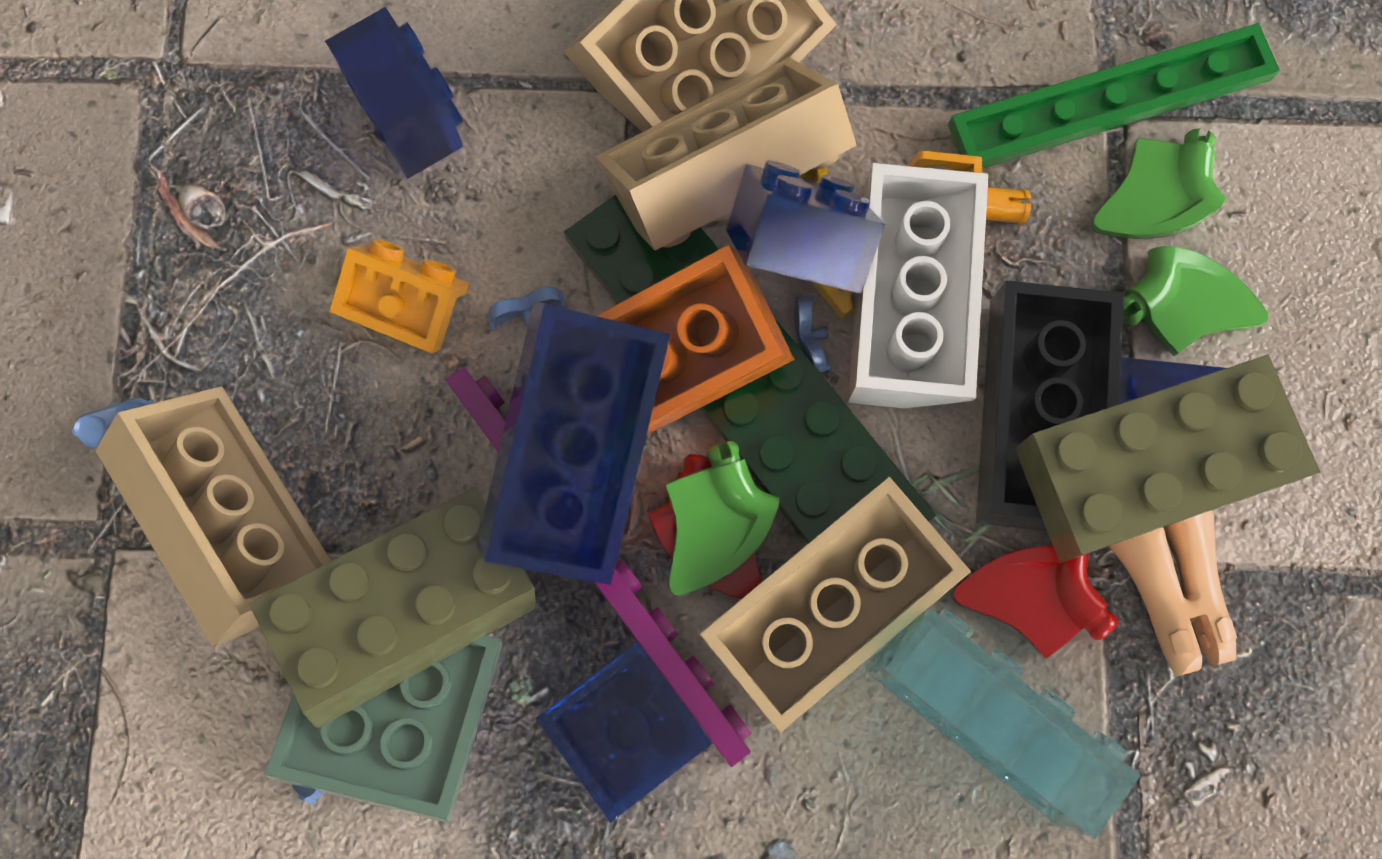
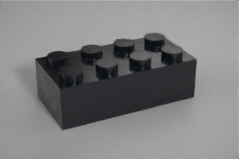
(1046, 364)

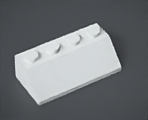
(923, 290)

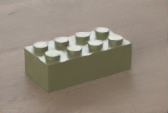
(1165, 458)
(390, 609)

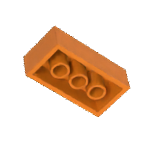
(716, 330)

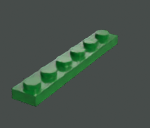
(1115, 96)

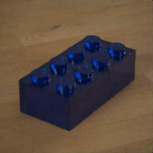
(571, 444)

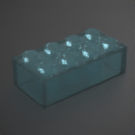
(1005, 723)

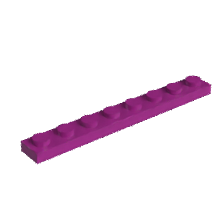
(650, 629)

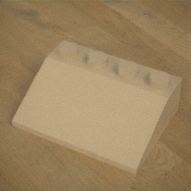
(676, 53)

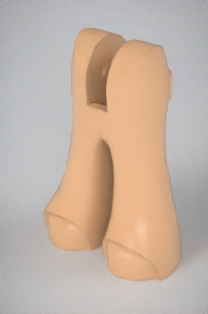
(1176, 607)

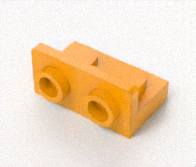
(397, 294)

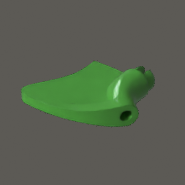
(1164, 191)
(1189, 298)
(717, 520)

